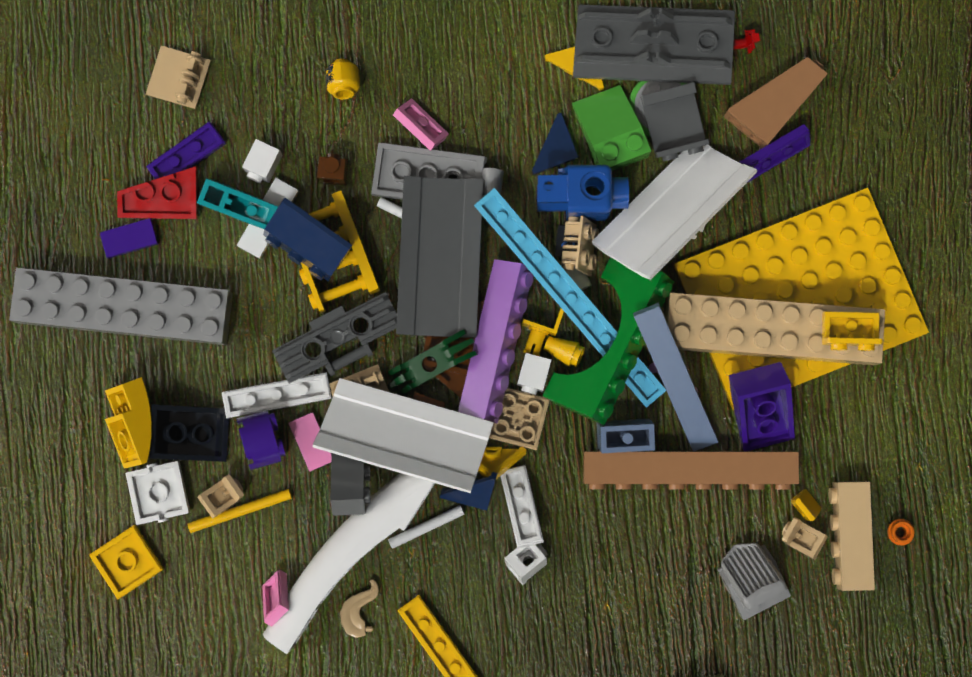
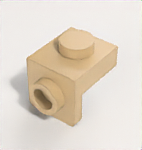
(221, 495)
(803, 538)

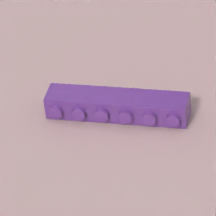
(496, 340)

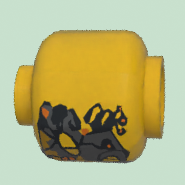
(342, 79)

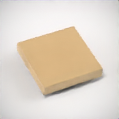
(520, 419)

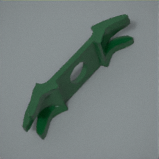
(444, 357)

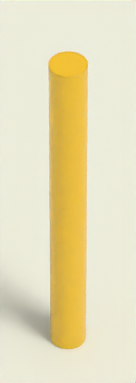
(240, 510)

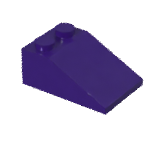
(762, 406)

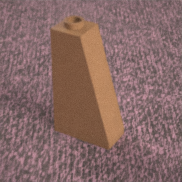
(772, 105)

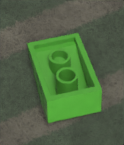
(611, 129)

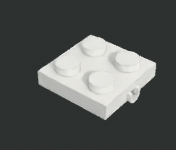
(157, 492)

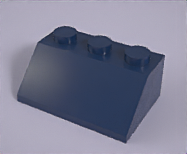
(306, 240)

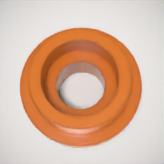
(908, 532)

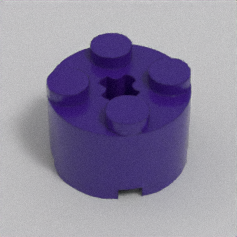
(260, 440)

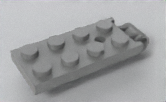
(398, 161)

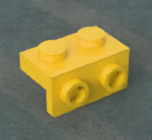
(851, 329)

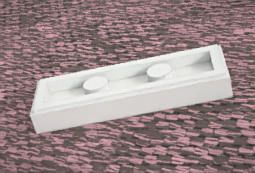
(253, 239)
(521, 507)

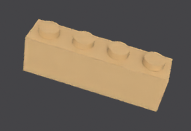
(852, 536)

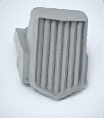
(752, 578)

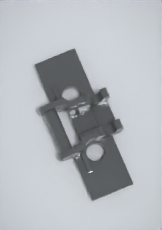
(333, 331)

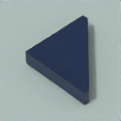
(557, 148)
(479, 495)

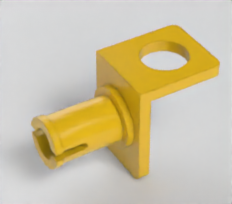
(538, 334)

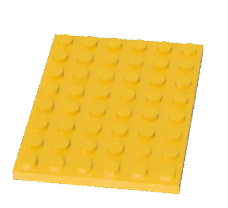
(818, 257)

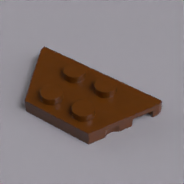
(455, 376)

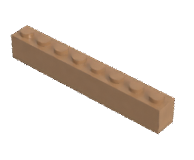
(691, 468)

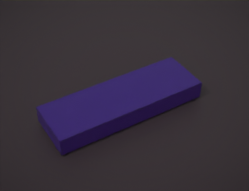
(778, 150)
(187, 152)

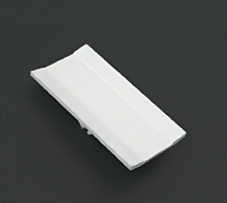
(672, 210)
(404, 435)

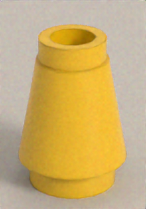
(565, 350)

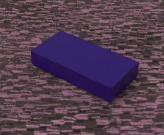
(129, 238)

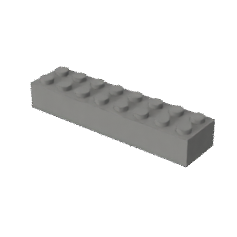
(121, 306)

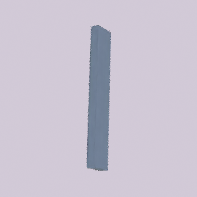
(675, 377)

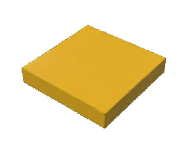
(126, 562)

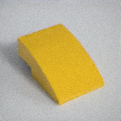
(131, 422)

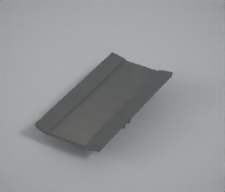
(654, 44)
(439, 257)

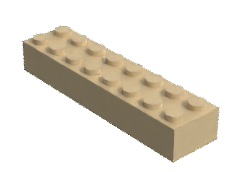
(760, 328)

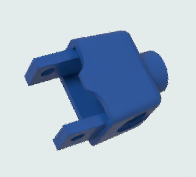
(570, 195)

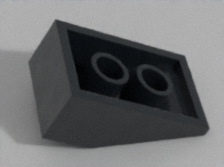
(188, 433)

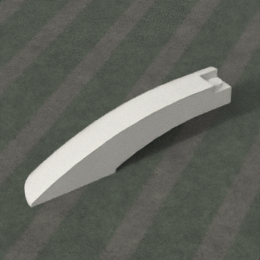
(389, 510)

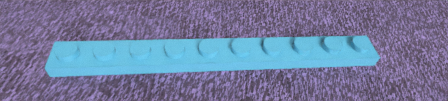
(562, 289)

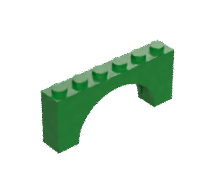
(598, 387)

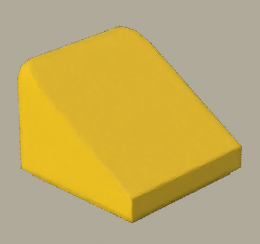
(806, 505)

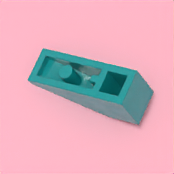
(236, 203)

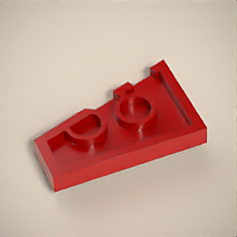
(162, 198)

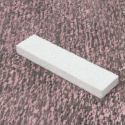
(276, 395)

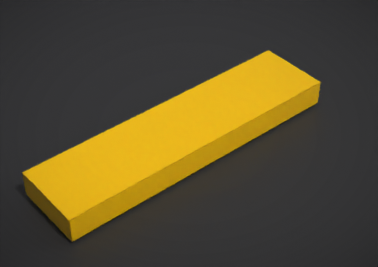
(435, 639)

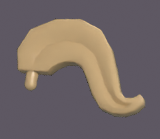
(350, 612)

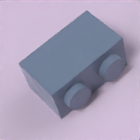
(626, 436)

